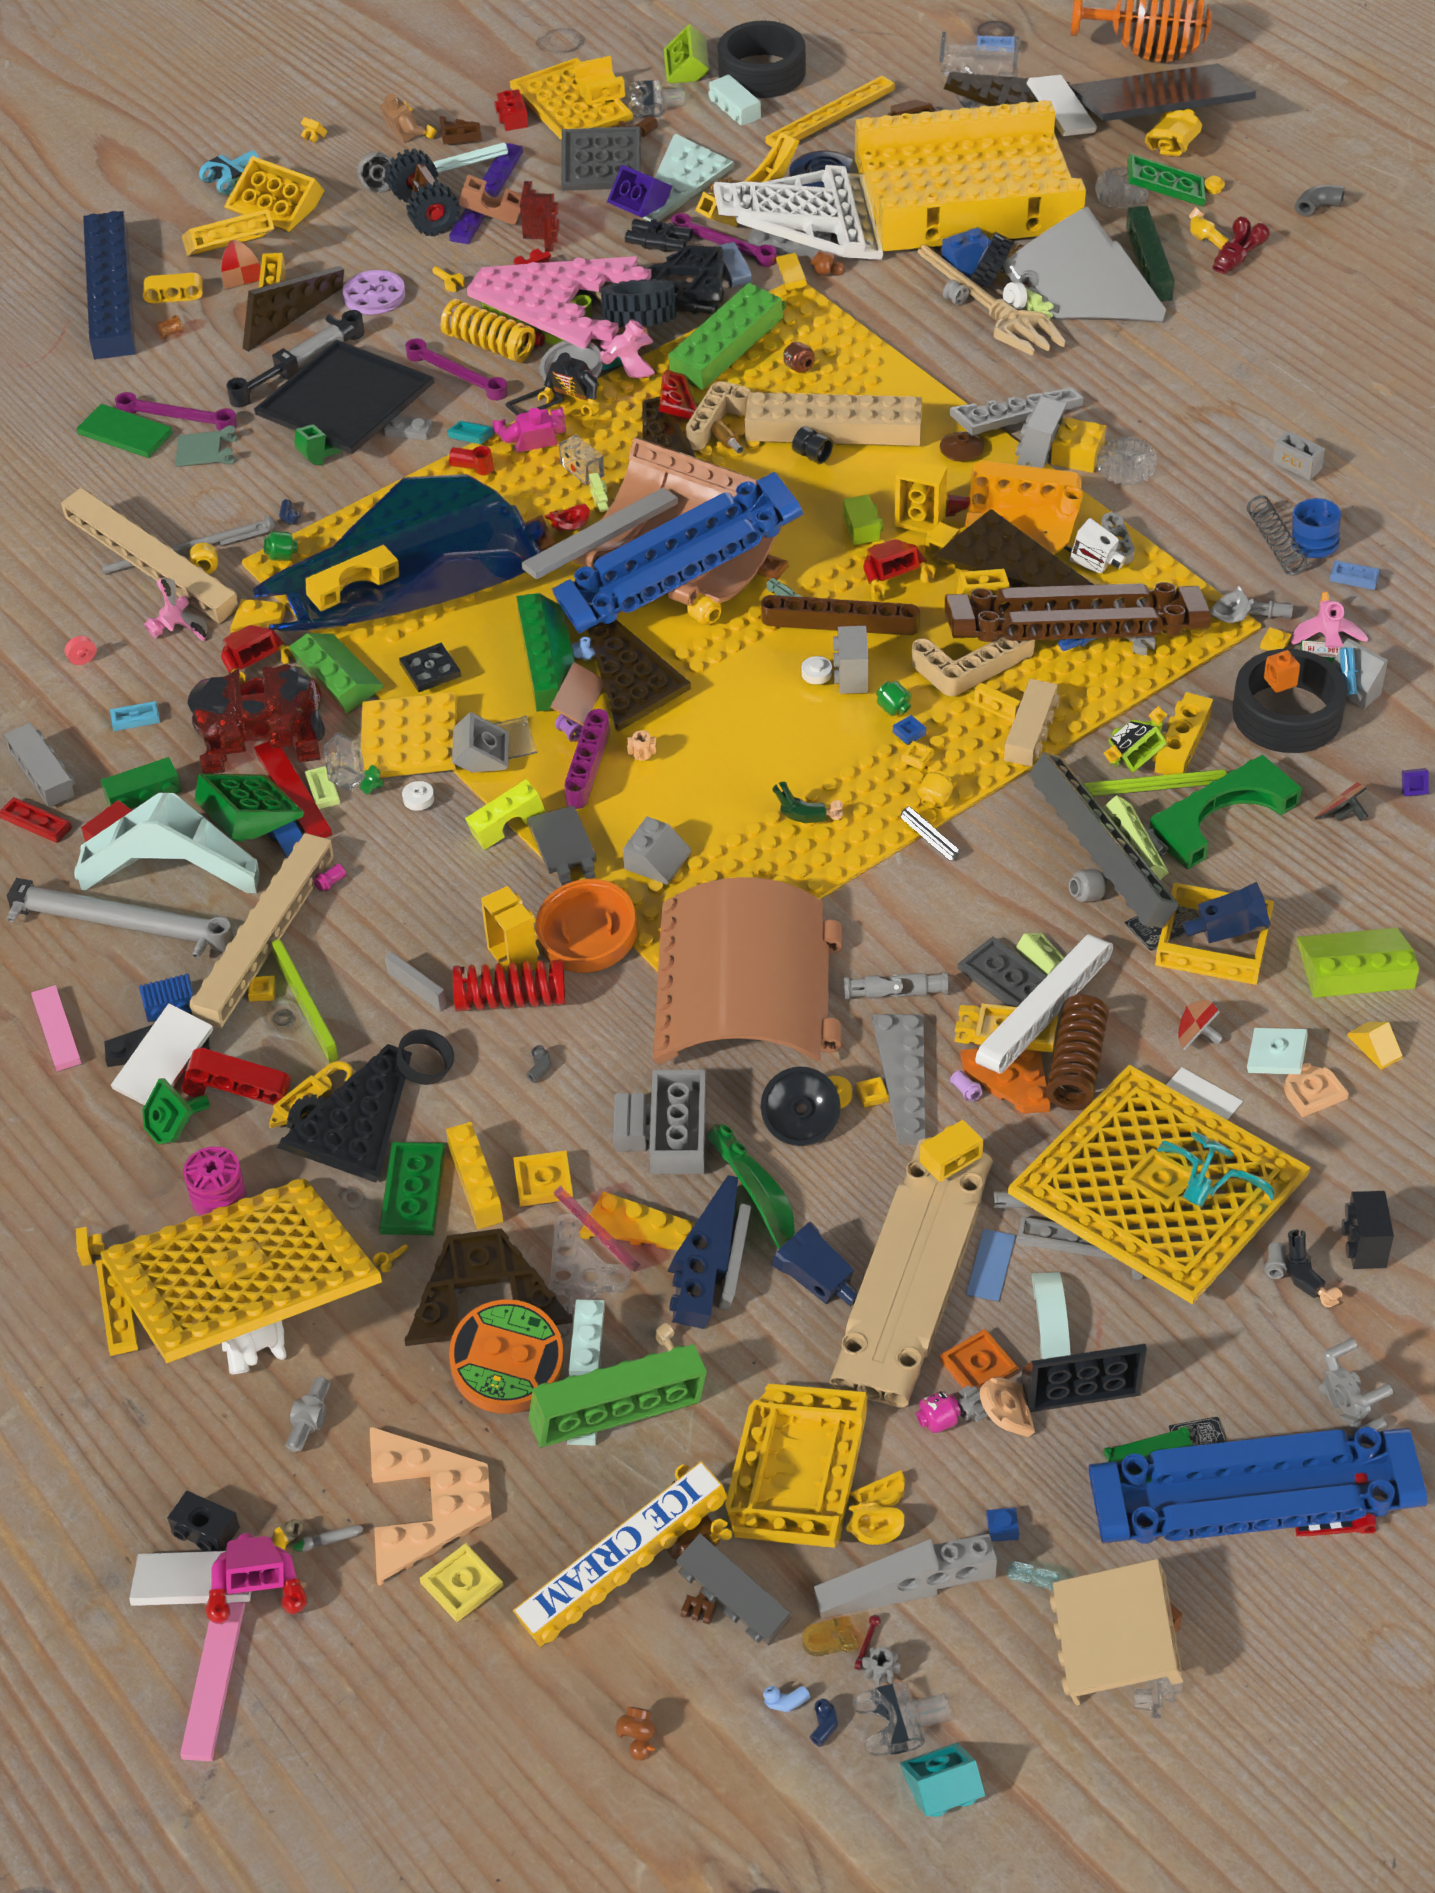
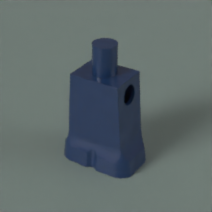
(1230, 915)
(816, 1266)

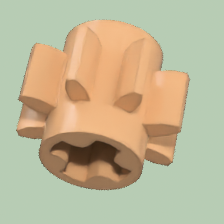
(641, 745)

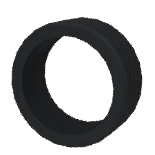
(763, 39)
(1290, 732)

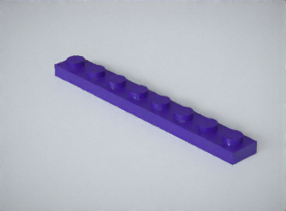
(496, 177)

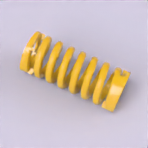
(507, 349)

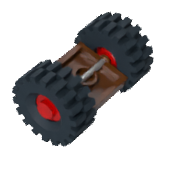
(415, 181)

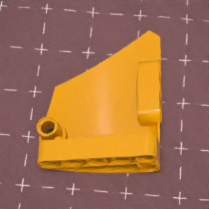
(1027, 498)

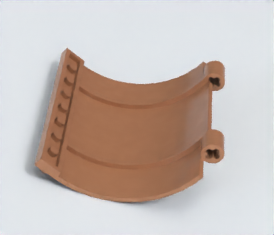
(693, 483)
(745, 966)

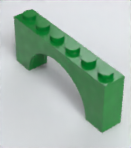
(1253, 783)

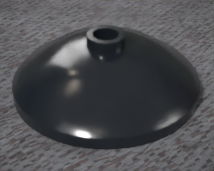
(795, 1088)

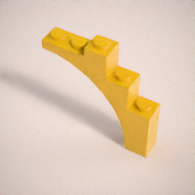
(770, 169)

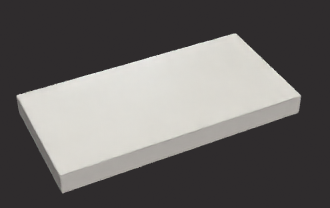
(1069, 113)
(162, 1053)
(176, 1579)

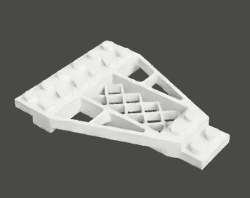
(843, 198)

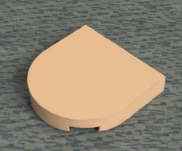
(1314, 1089)
(1007, 1405)

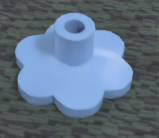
(583, 649)

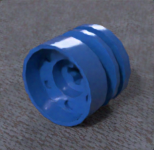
(1316, 527)

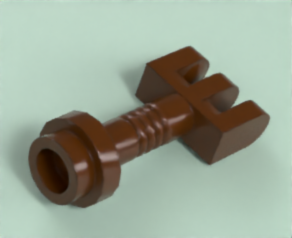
(699, 1604)

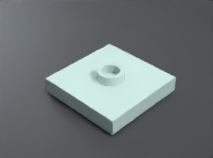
(1277, 1051)

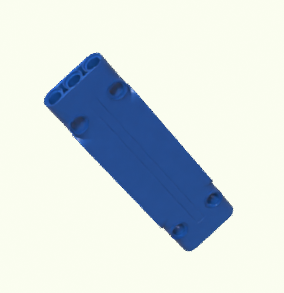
(677, 552)
(1256, 1485)

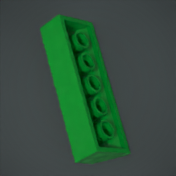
(545, 645)

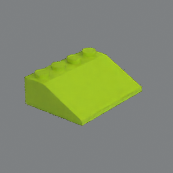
(1358, 962)

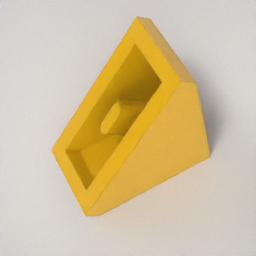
(1377, 1042)

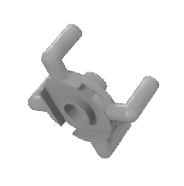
(1344, 1390)

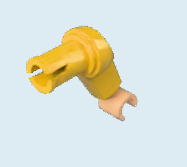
(1205, 229)

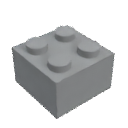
(851, 659)

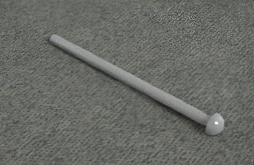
(225, 537)

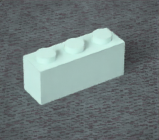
(735, 100)

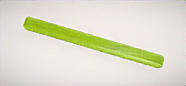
(1152, 783)

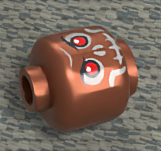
(798, 357)

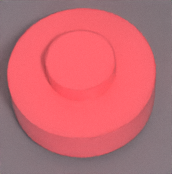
(80, 650)

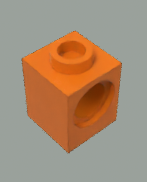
(1282, 671)

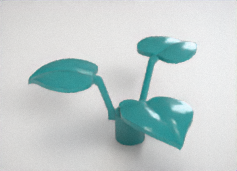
(1199, 1186)

